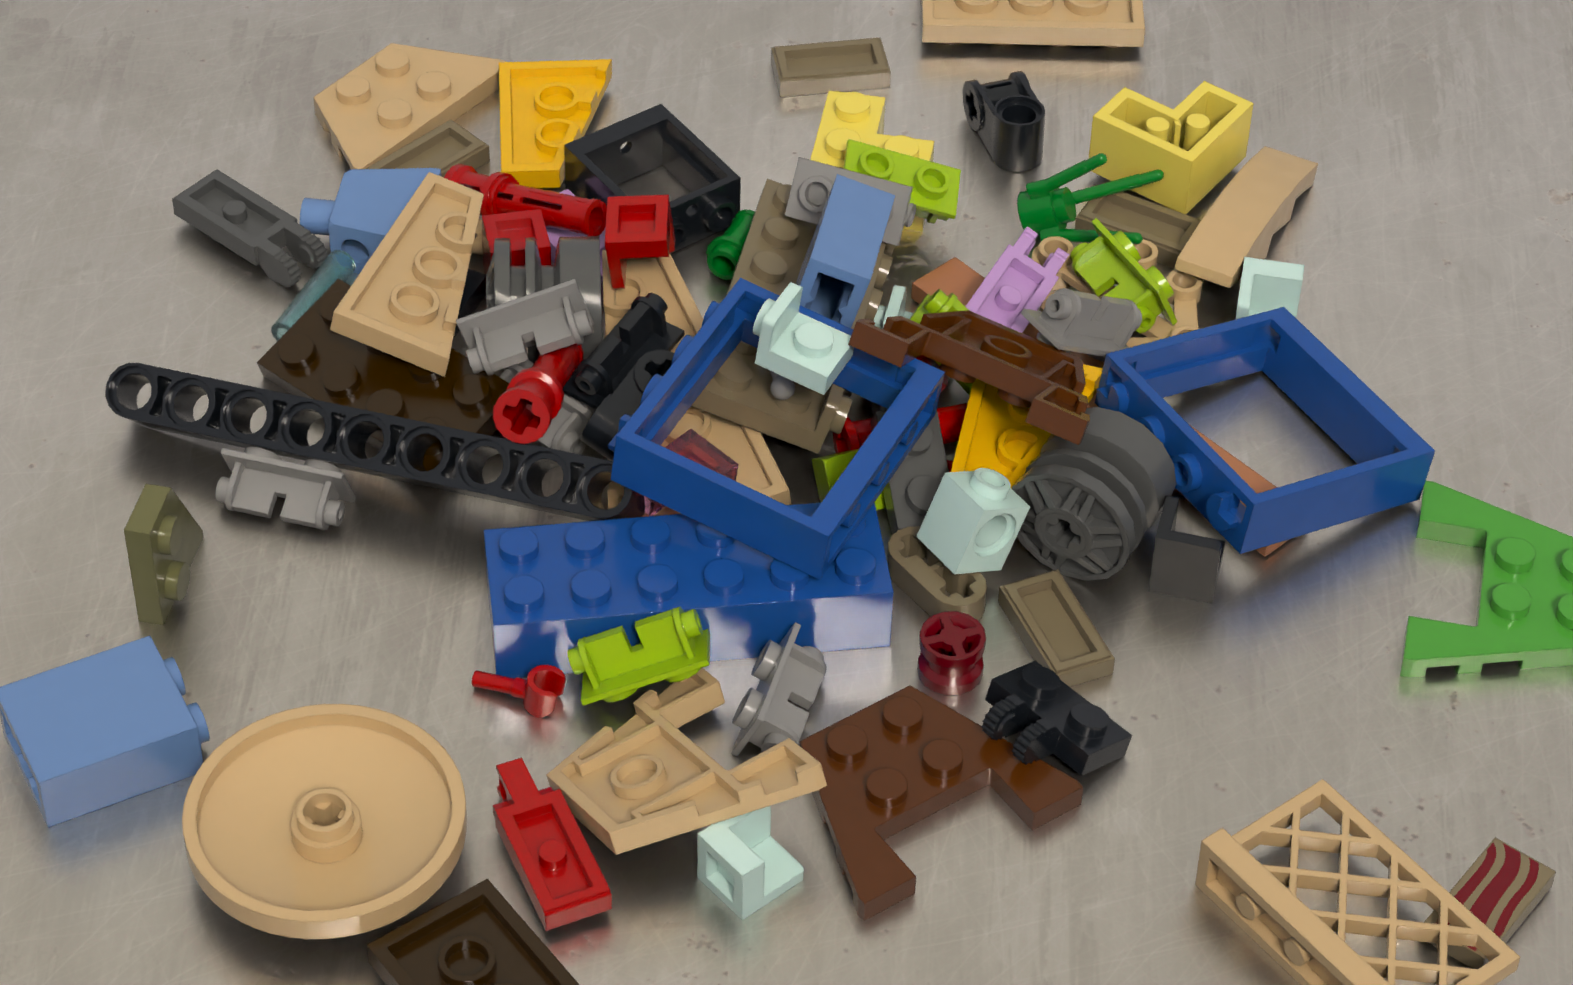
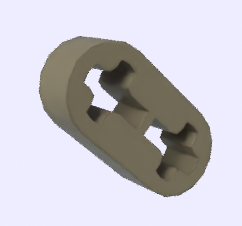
(929, 581)

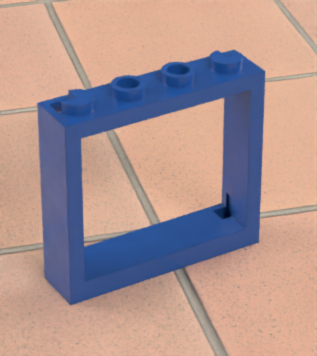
(1387, 450)
(735, 509)

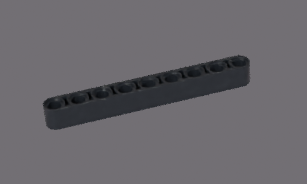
(345, 439)

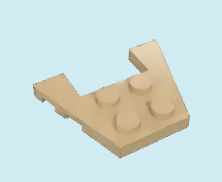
(658, 783)

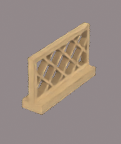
(1305, 938)

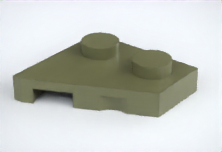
(160, 550)

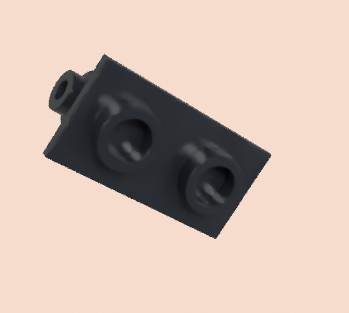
(638, 332)

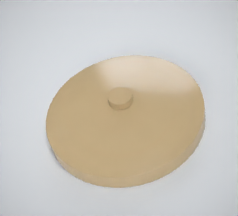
(324, 821)

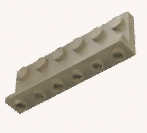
(742, 388)

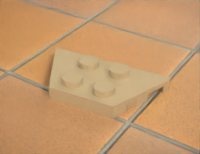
(400, 99)

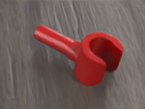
(537, 691)

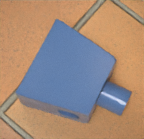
(363, 209)

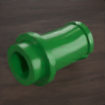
(725, 250)

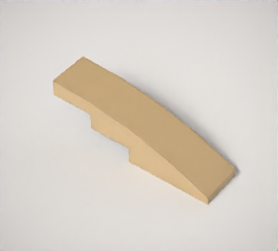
(1246, 216)

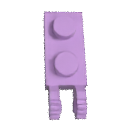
(1016, 283)

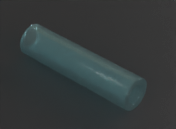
(335, 266)

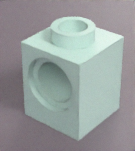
(973, 521)

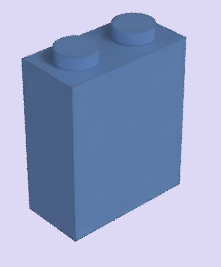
(844, 250)
(102, 730)

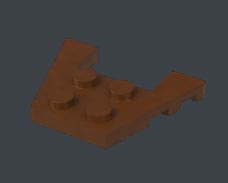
(978, 348)
(906, 764)

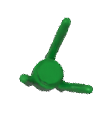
(1049, 209)

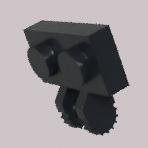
(1052, 720)

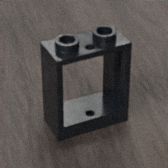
(654, 140)

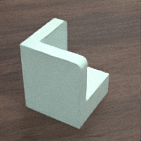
(1269, 286)
(745, 863)

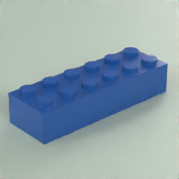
(593, 576)

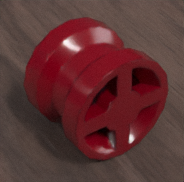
(951, 653)

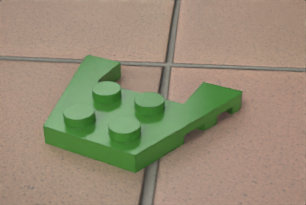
(1522, 590)

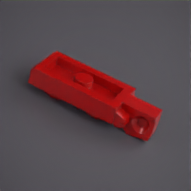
(548, 849)

